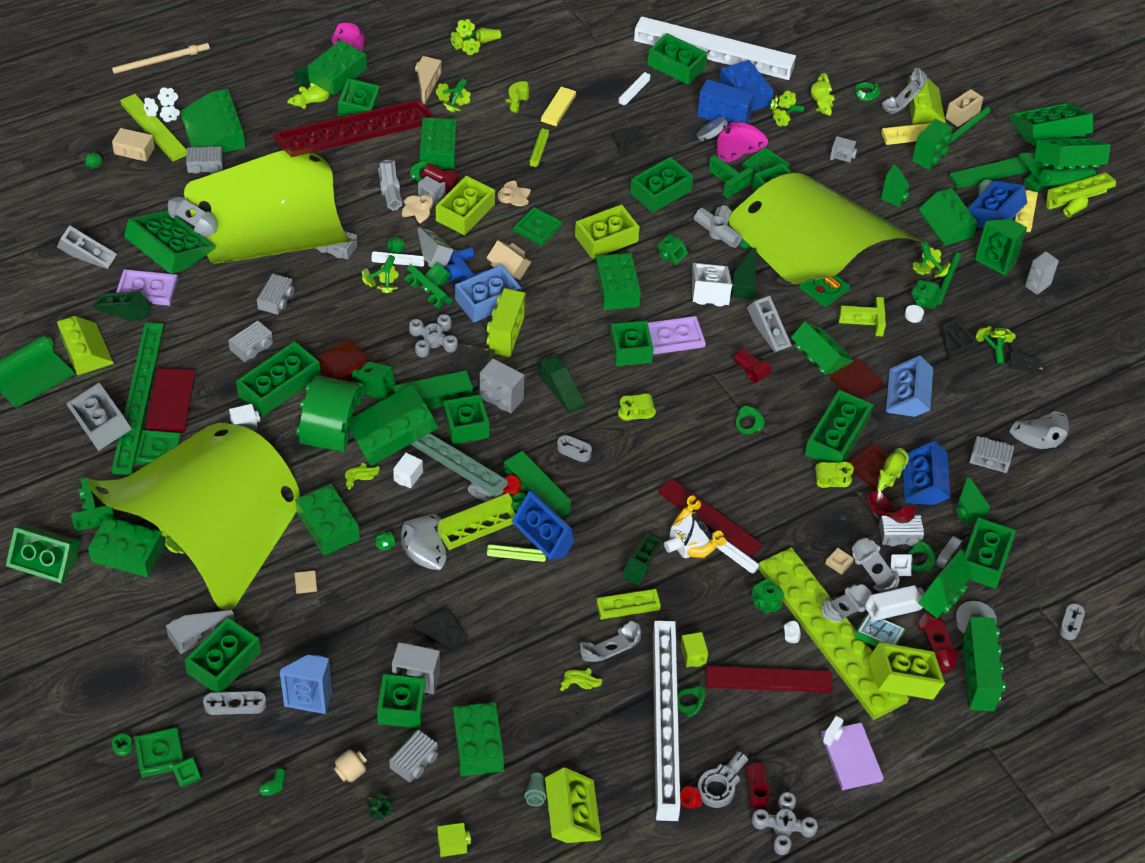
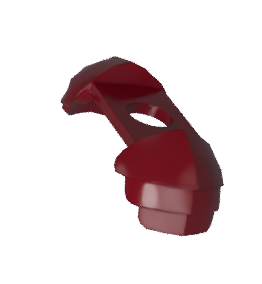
(882, 506)
(944, 651)

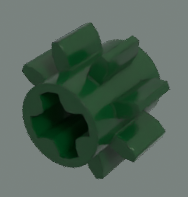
(379, 806)

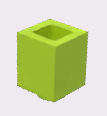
(694, 649)
(453, 839)

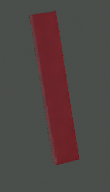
(712, 519)
(769, 679)

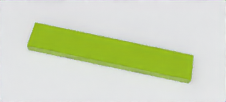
(154, 127)

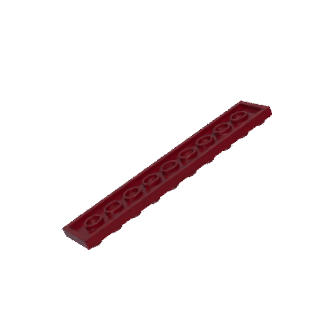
(352, 128)

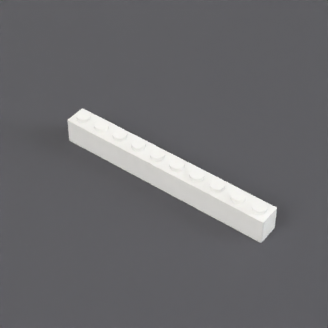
(719, 48)
(666, 721)

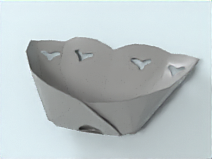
(1042, 428)
(423, 540)

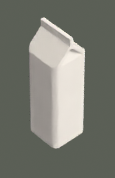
(894, 602)

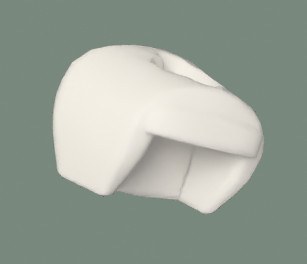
(792, 632)

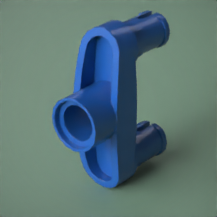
(457, 266)

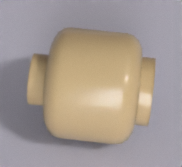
(350, 765)

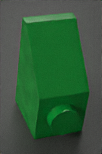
(895, 187)
(971, 504)

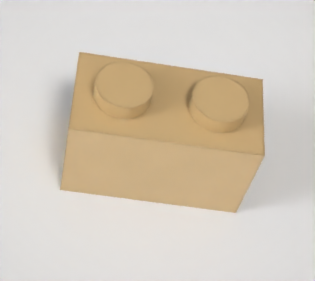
(964, 108)
(133, 144)
(512, 260)

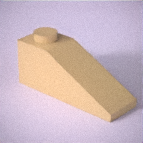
(428, 73)

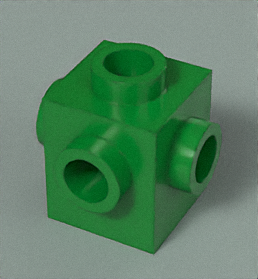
(672, 249)
(926, 294)
(767, 596)

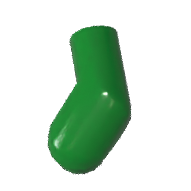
(275, 785)

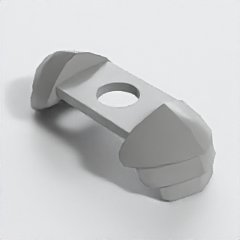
(896, 104)
(204, 222)
(867, 554)
(854, 599)
(627, 638)

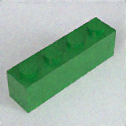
(441, 388)
(535, 479)

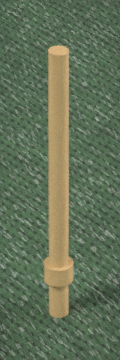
(192, 50)

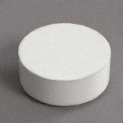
(914, 313)

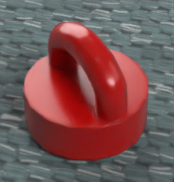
(514, 485)
(690, 797)

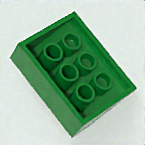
(213, 122)
(1052, 123)
(167, 240)
(392, 424)

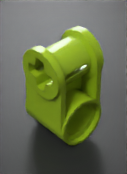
(638, 407)
(832, 475)

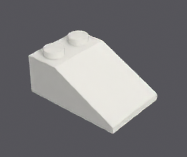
(711, 284)

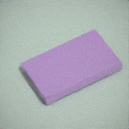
(155, 287)
(676, 335)
(853, 758)

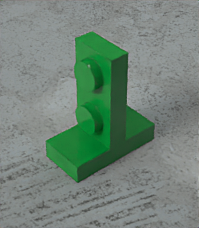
(733, 180)
(90, 516)

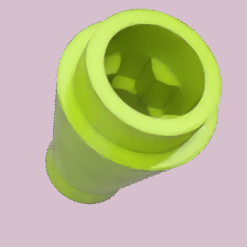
(486, 35)
(1075, 205)

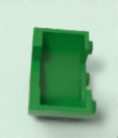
(328, 412)

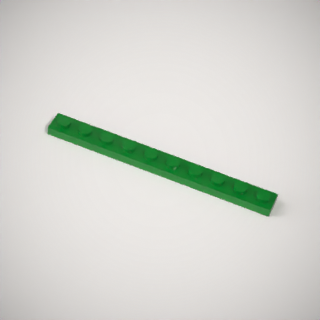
(138, 398)

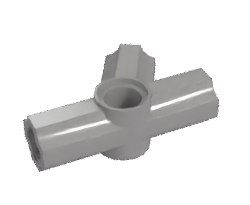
(389, 184)
(718, 225)

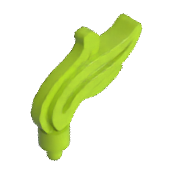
(360, 472)
(582, 678)

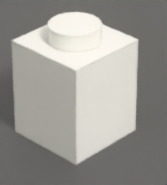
(245, 417)
(408, 470)

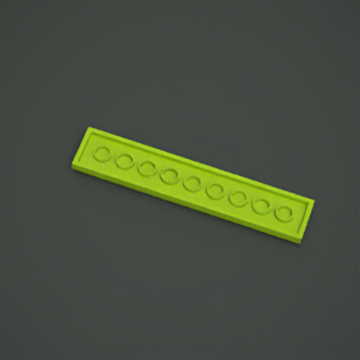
(835, 639)

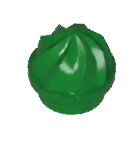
(93, 160)
(396, 245)
(517, 500)
(385, 541)

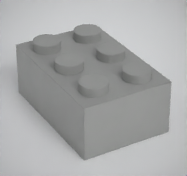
(99, 416)

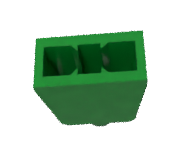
(377, 380)

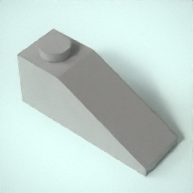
(85, 248)
(434, 248)
(769, 324)
(195, 628)

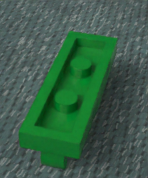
(428, 286)

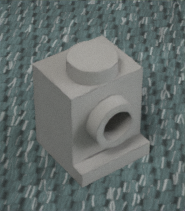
(843, 149)
(431, 187)

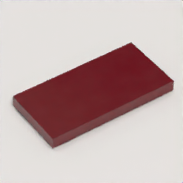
(170, 400)

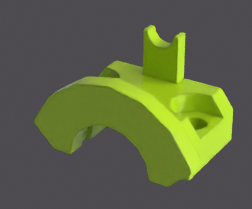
(517, 92)

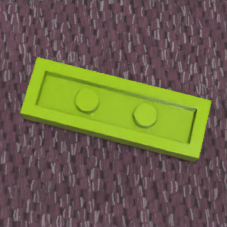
(628, 604)

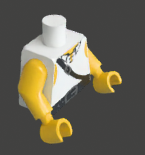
(691, 535)

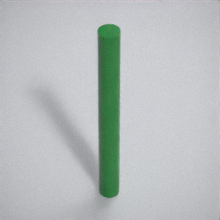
(970, 123)
(945, 284)

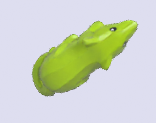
(820, 93)
(309, 95)
(893, 468)

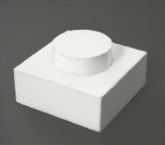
(902, 564)
(834, 731)

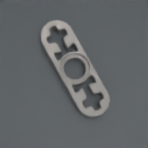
(219, 709)

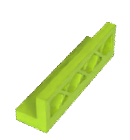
(1087, 187)
(474, 518)

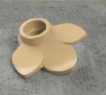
(512, 194)
(415, 206)

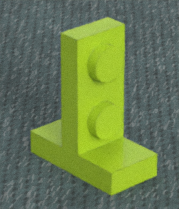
(865, 316)

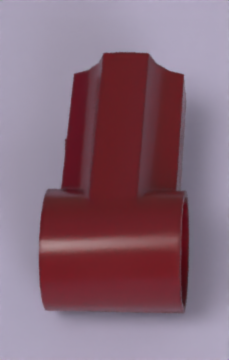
(448, 177)
(755, 369)
(757, 786)

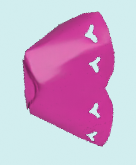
(351, 34)
(739, 141)

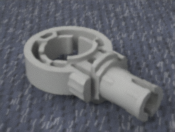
(718, 775)

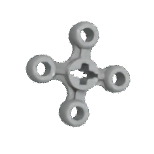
(433, 335)
(782, 842)

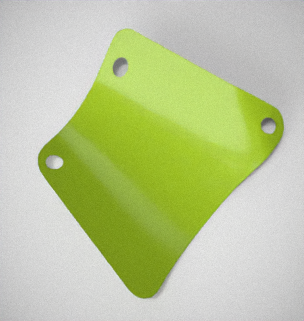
(251, 211)
(808, 227)
(215, 502)

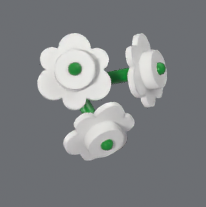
(167, 99)

